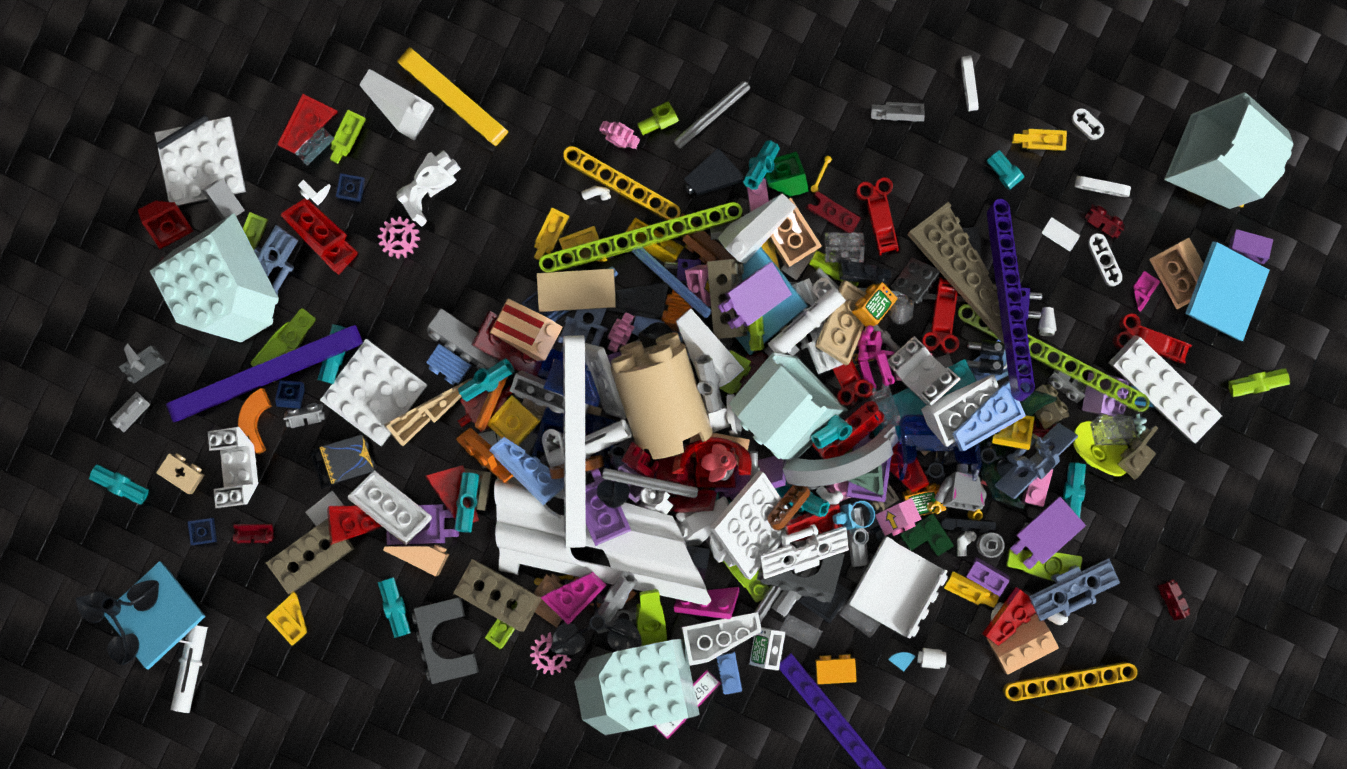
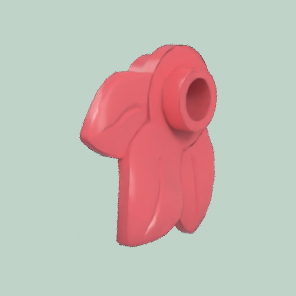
(716, 462)

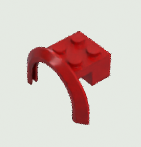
(705, 447)

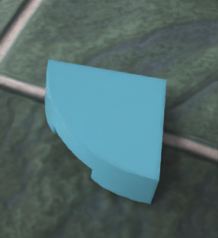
(902, 659)

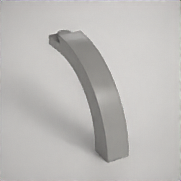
(844, 467)

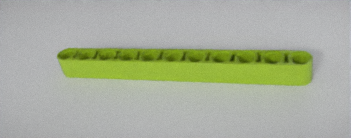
(630, 236)
(1077, 374)

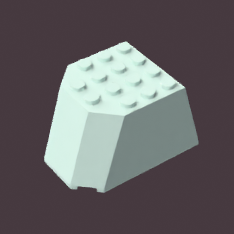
(1231, 152)
(217, 283)
(785, 405)
(637, 688)

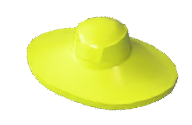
(1098, 456)

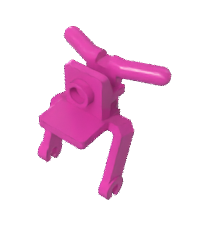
(870, 348)

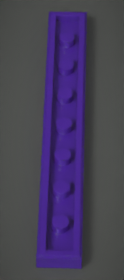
(828, 714)

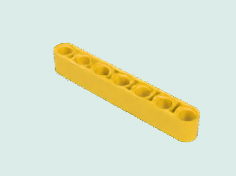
(452, 96)
(616, 176)
(1079, 682)

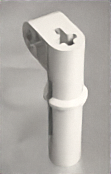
(828, 301)
(593, 442)
(193, 643)

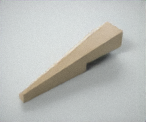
(411, 422)

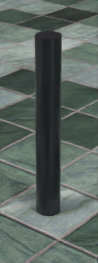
(181, 132)

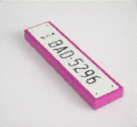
(703, 688)

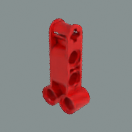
(880, 215)
(943, 318)
(1160, 343)
(851, 382)
(866, 423)

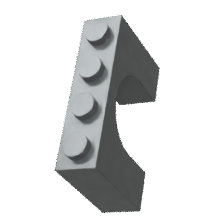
(819, 586)
(441, 667)

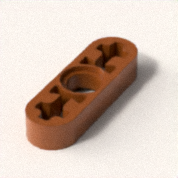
(591, 463)
(787, 514)

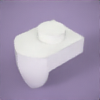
(308, 192)

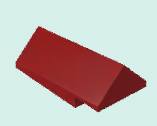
(320, 234)

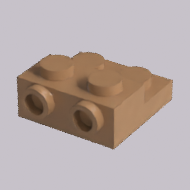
(547, 585)

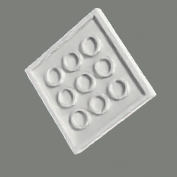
(200, 160)
(373, 391)
(745, 527)

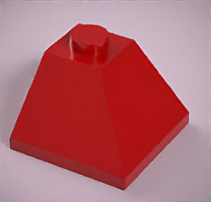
(164, 222)

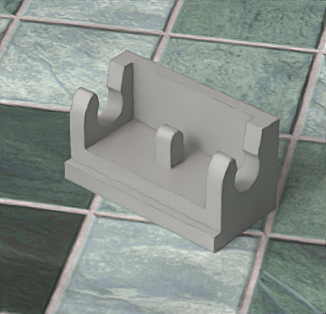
(222, 199)

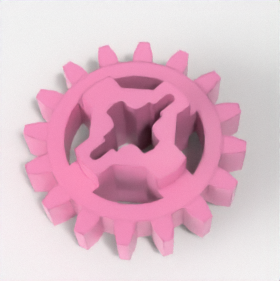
(619, 134)
(404, 243)
(620, 332)
(551, 662)

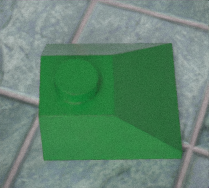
(788, 175)

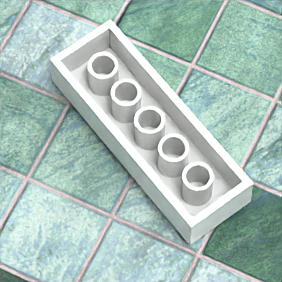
(1165, 389)

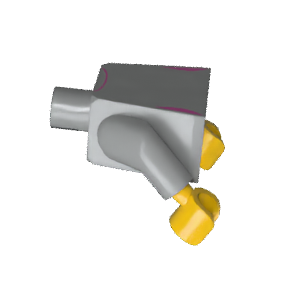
(960, 493)

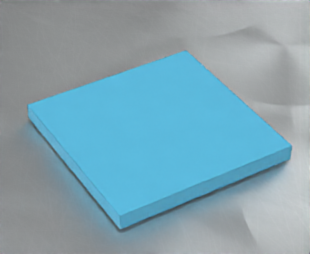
(1227, 291)
(782, 313)
(162, 624)

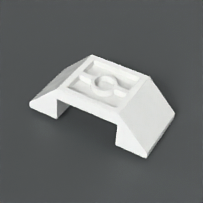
(922, 372)
(237, 466)

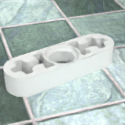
(969, 83)
(1102, 186)
(1101, 267)

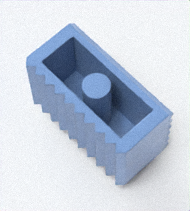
(449, 364)
(729, 673)

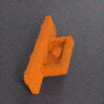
(479, 448)

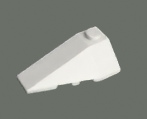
(401, 107)
(752, 230)
(702, 341)
(955, 408)
(713, 638)

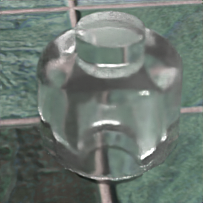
(901, 310)

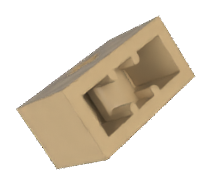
(170, 472)

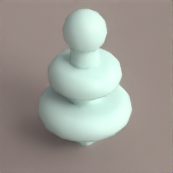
(1138, 422)

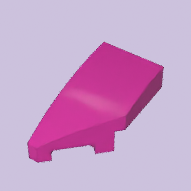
(1144, 288)

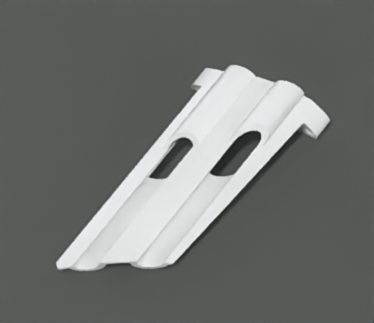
(651, 550)

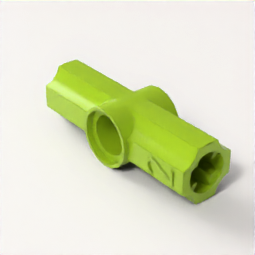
(1259, 382)

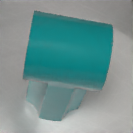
(1008, 173)
(835, 429)

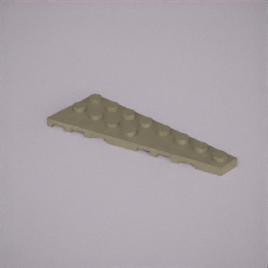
(952, 254)

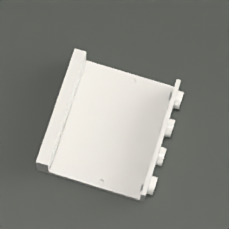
(898, 588)

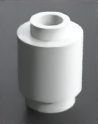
(932, 658)

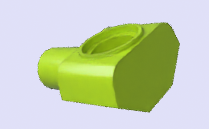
(663, 117)

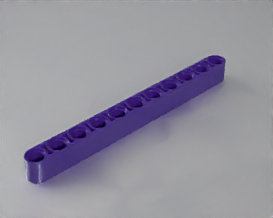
(1007, 307)
(264, 373)

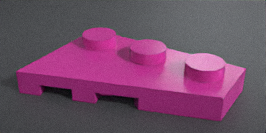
(574, 596)
(721, 604)

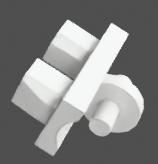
(655, 500)

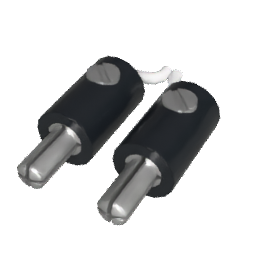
(988, 365)

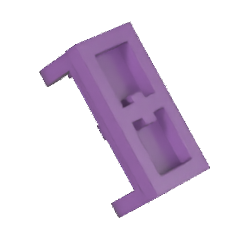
(1251, 246)
(988, 576)

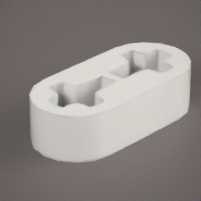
(1084, 128)

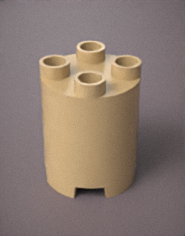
(660, 395)

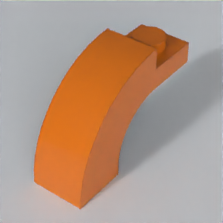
(249, 416)

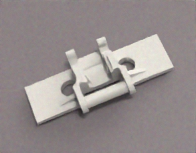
(821, 360)
(806, 556)

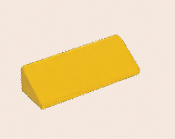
(663, 251)

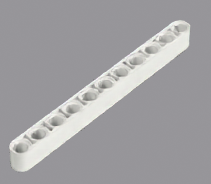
(574, 440)

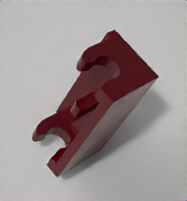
(639, 460)

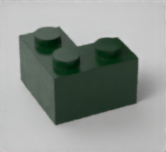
(927, 530)

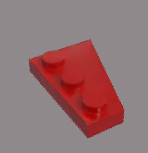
(914, 476)
(447, 486)
(348, 522)

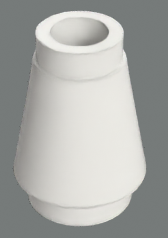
(1047, 322)

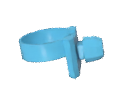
(845, 516)

